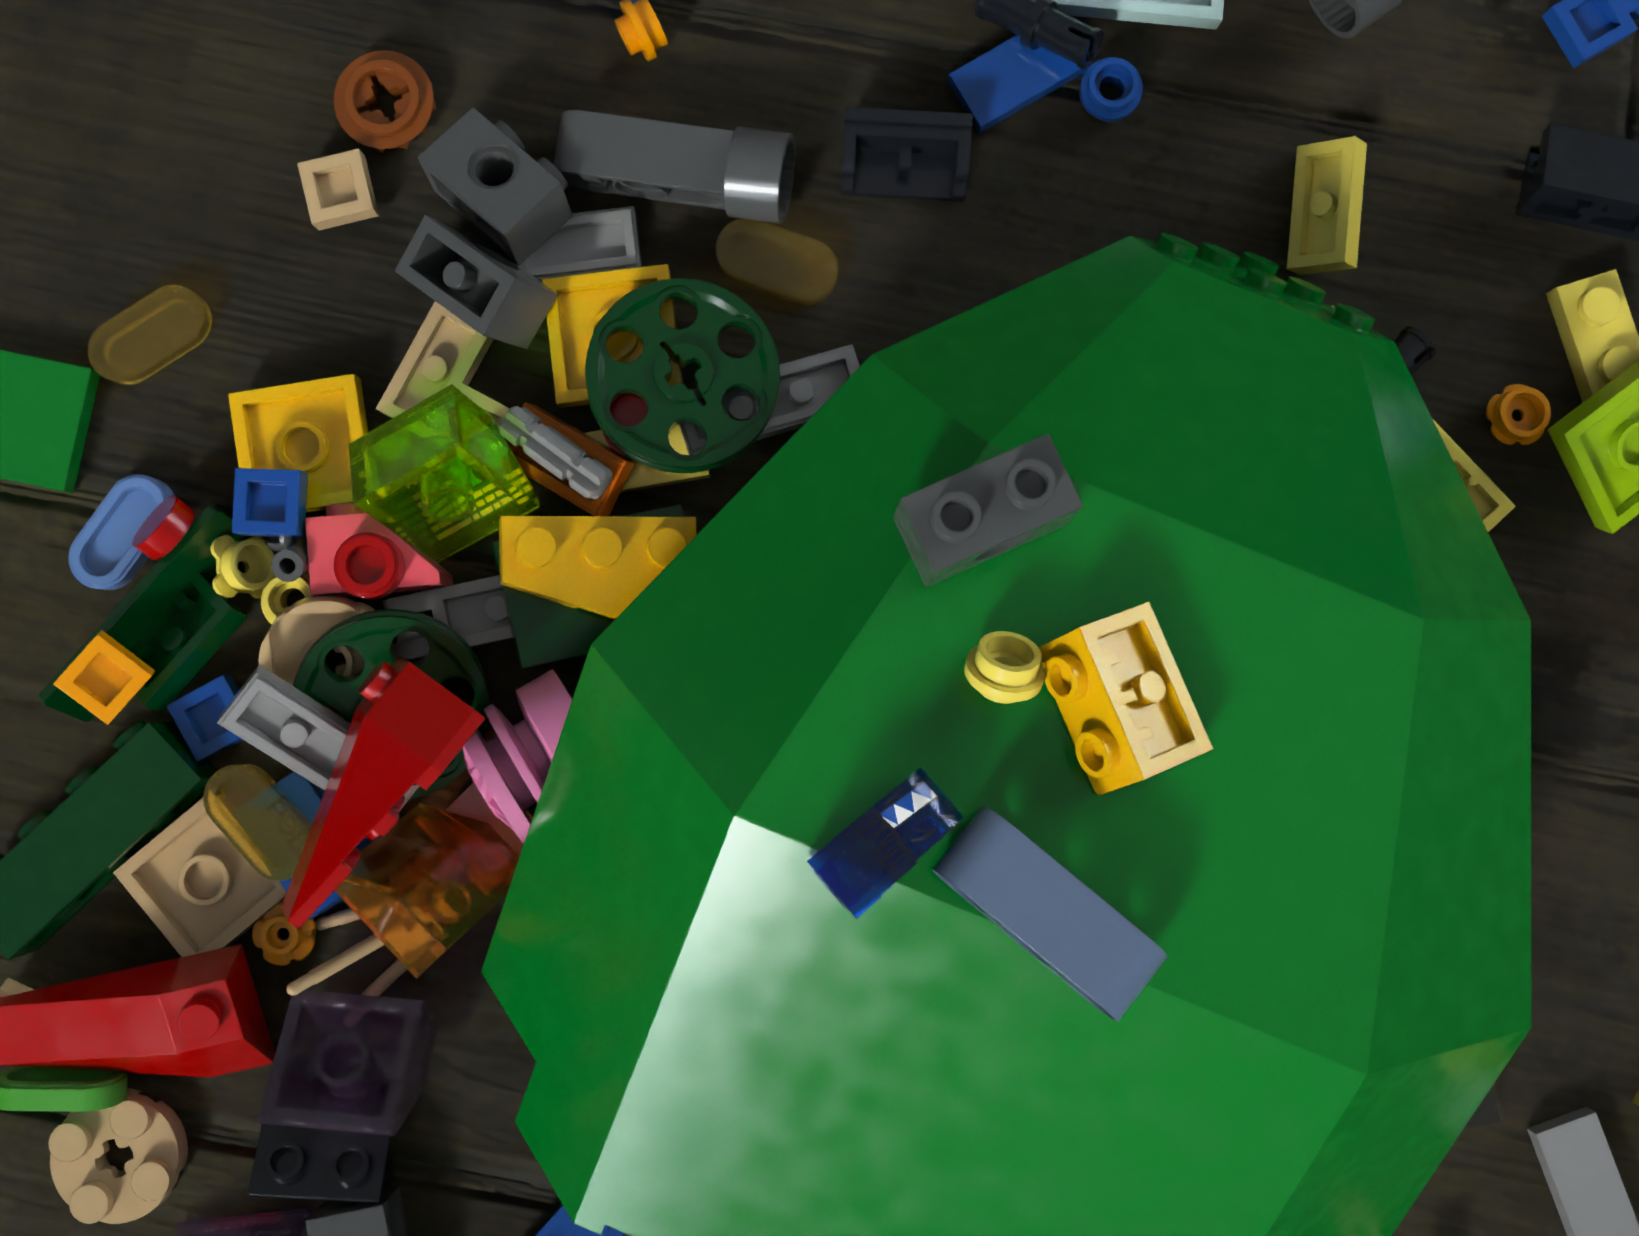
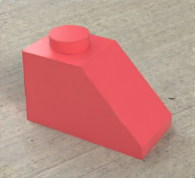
(344, 520)

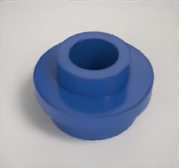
(1115, 72)

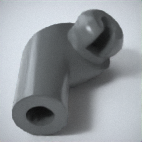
(291, 560)

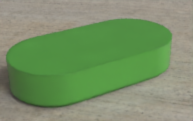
(61, 1089)

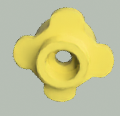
(256, 560)

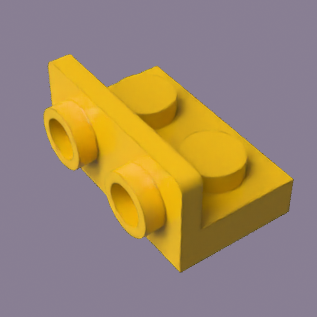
(1123, 699)

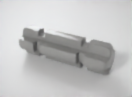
(555, 452)

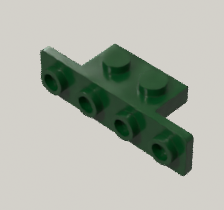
(169, 618)

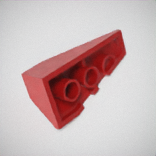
(397, 739)
(157, 1018)

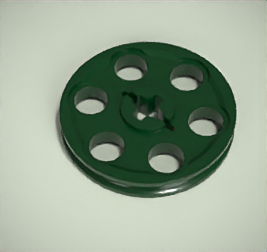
(675, 404)
(372, 637)

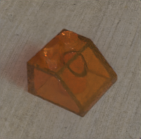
(429, 882)

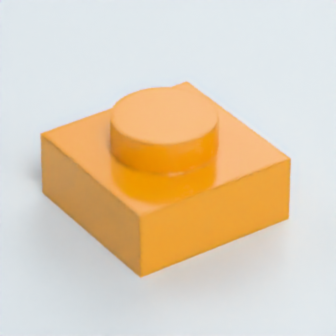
(104, 677)

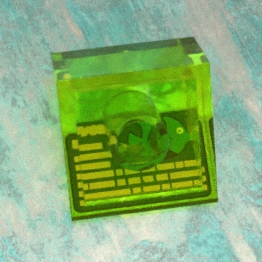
(439, 475)

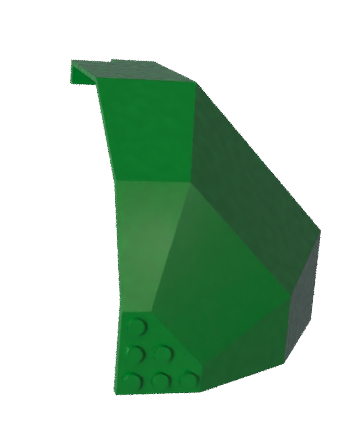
(1322, 879)

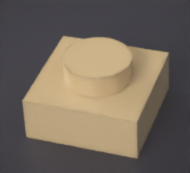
(338, 189)

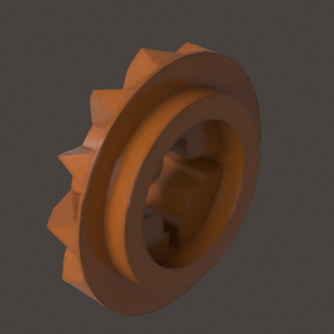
(357, 94)

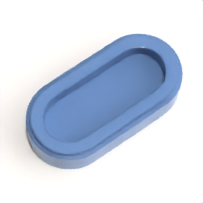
(103, 549)

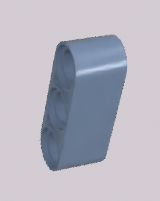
(1050, 913)

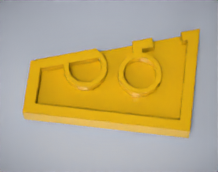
(589, 559)

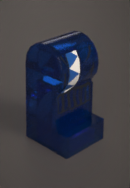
(884, 842)

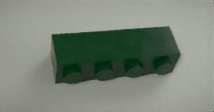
(103, 822)

